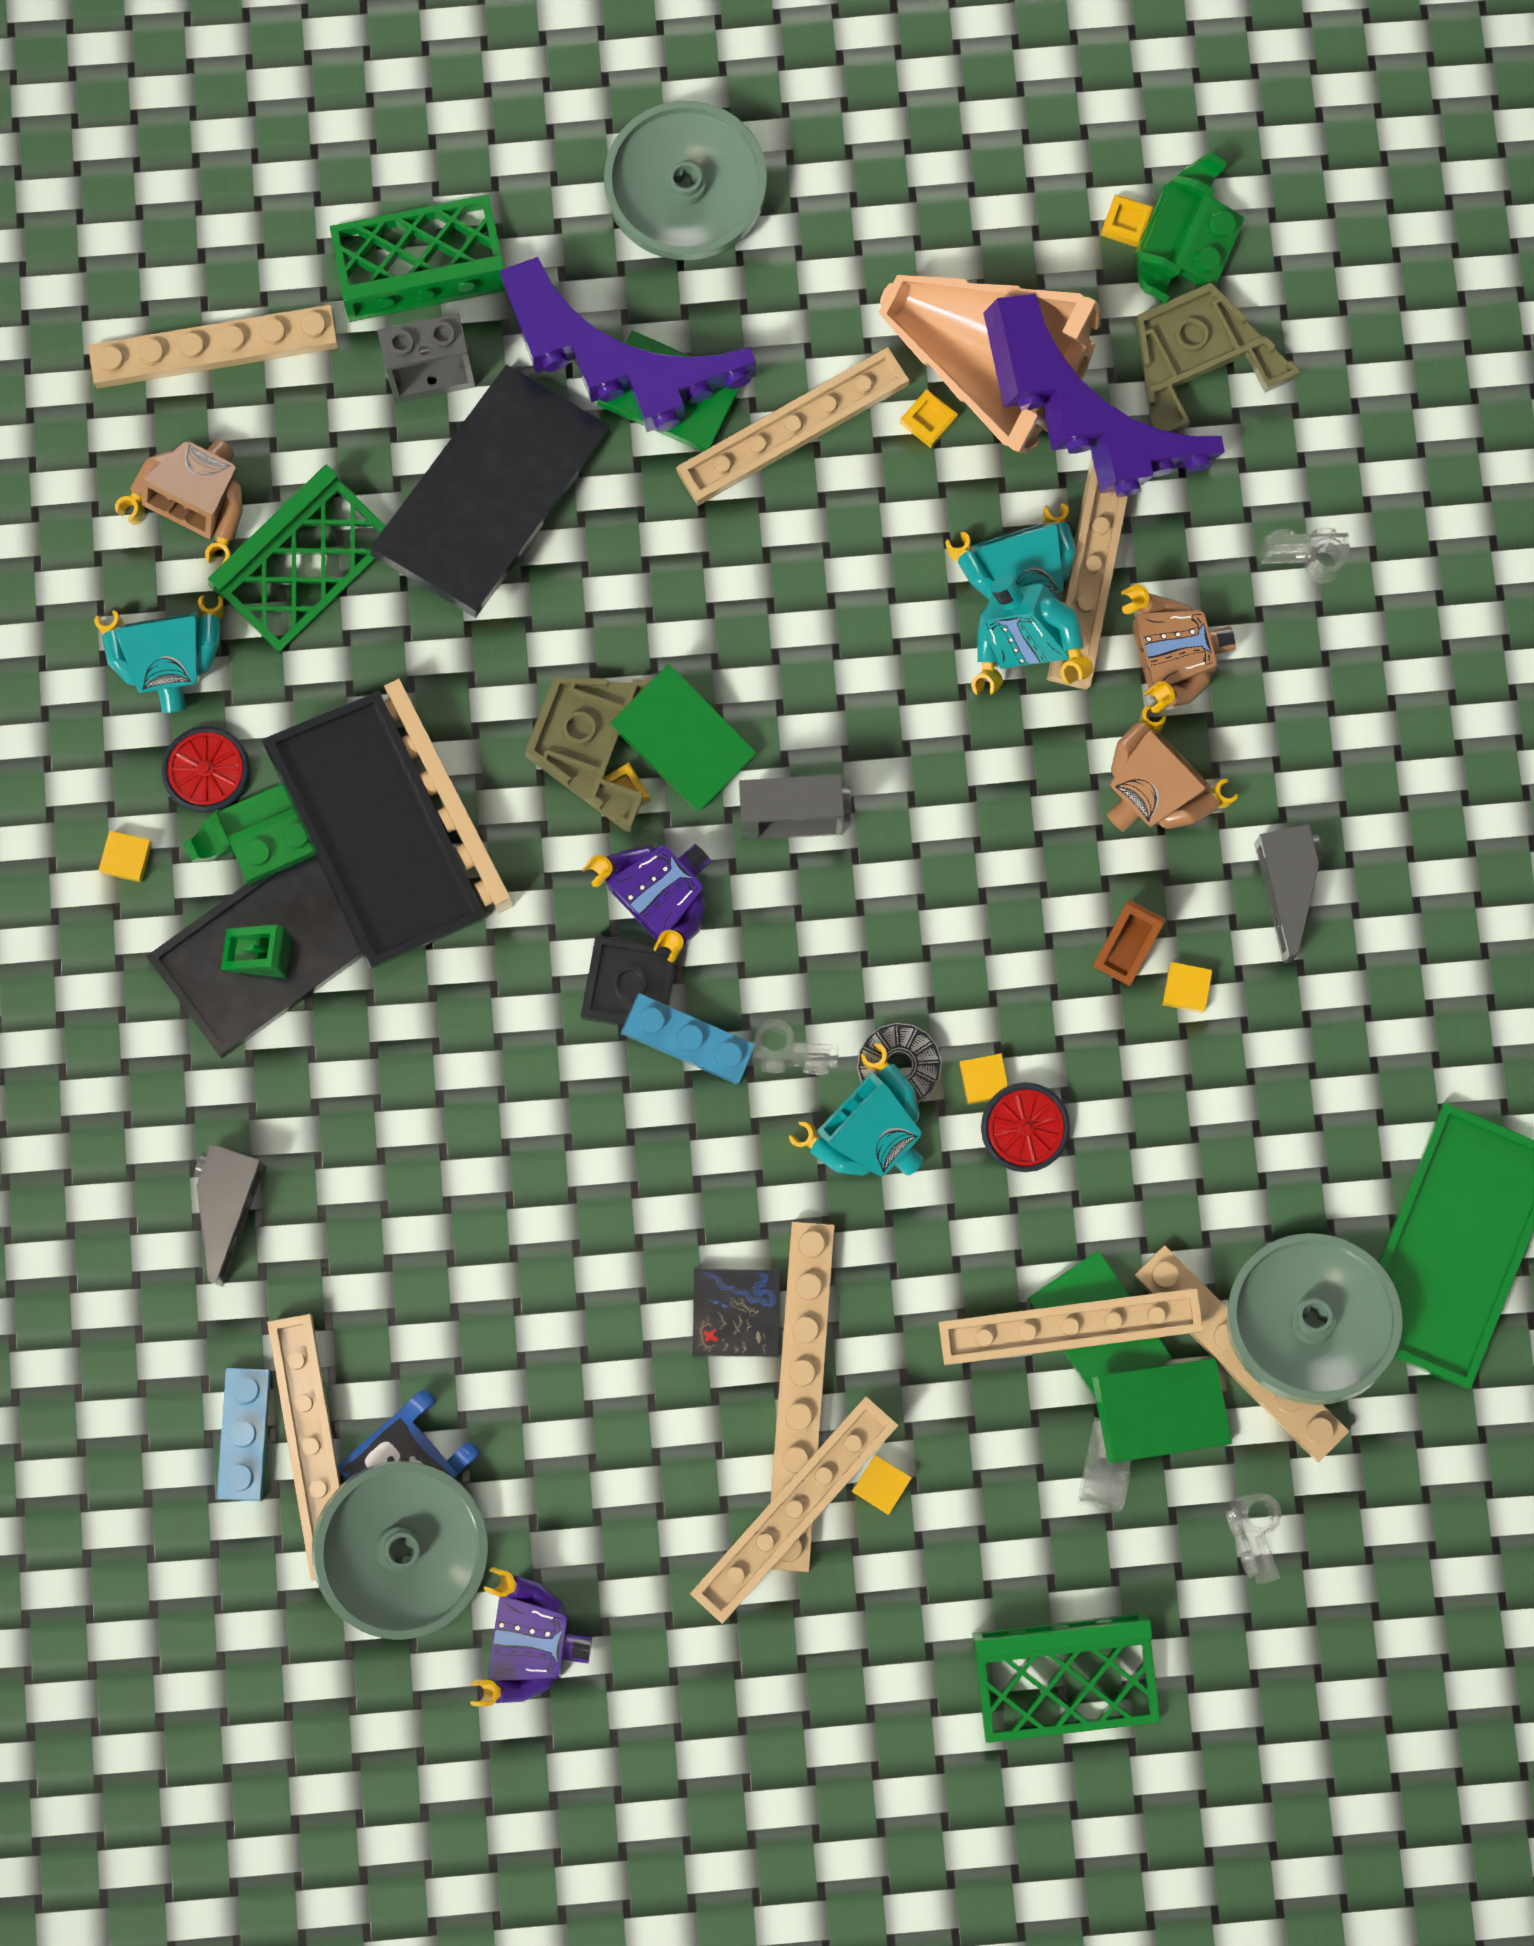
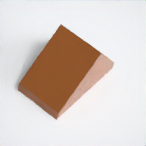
(1129, 942)

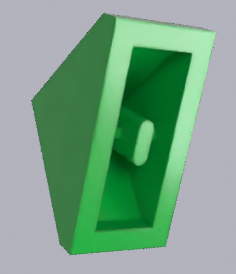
(257, 950)

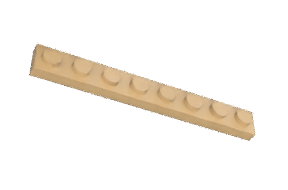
(802, 1367)

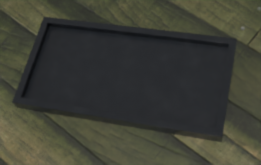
(490, 491)
(374, 829)
(239, 1005)

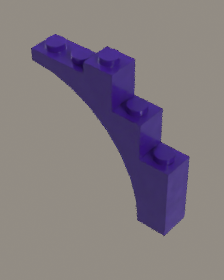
(607, 366)
(1078, 419)

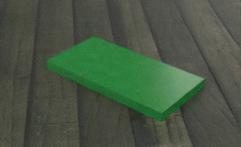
(1460, 1242)

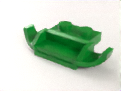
(1187, 231)
(258, 831)

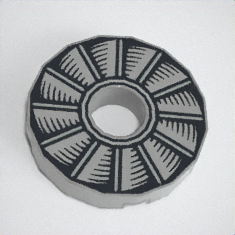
(911, 1043)

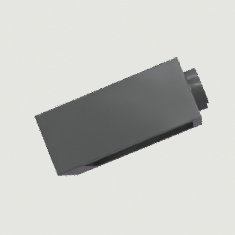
(445, 360)
(793, 807)

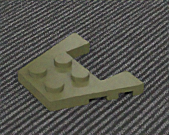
(1194, 338)
(578, 743)

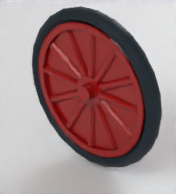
(205, 769)
(1025, 1127)

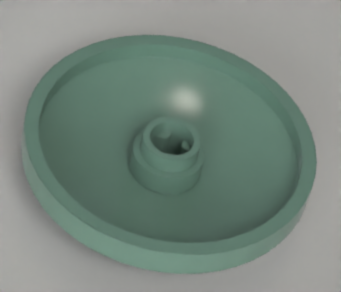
(685, 180)
(1314, 1318)
(399, 1550)

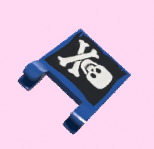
(404, 1441)

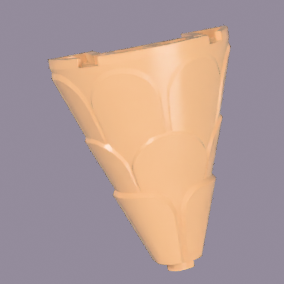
(948, 332)

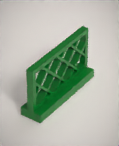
(423, 283)
(274, 534)
(1059, 1639)

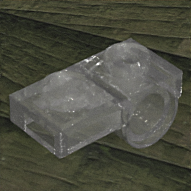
(1288, 547)
(813, 1057)
(1102, 1483)
(1258, 1558)

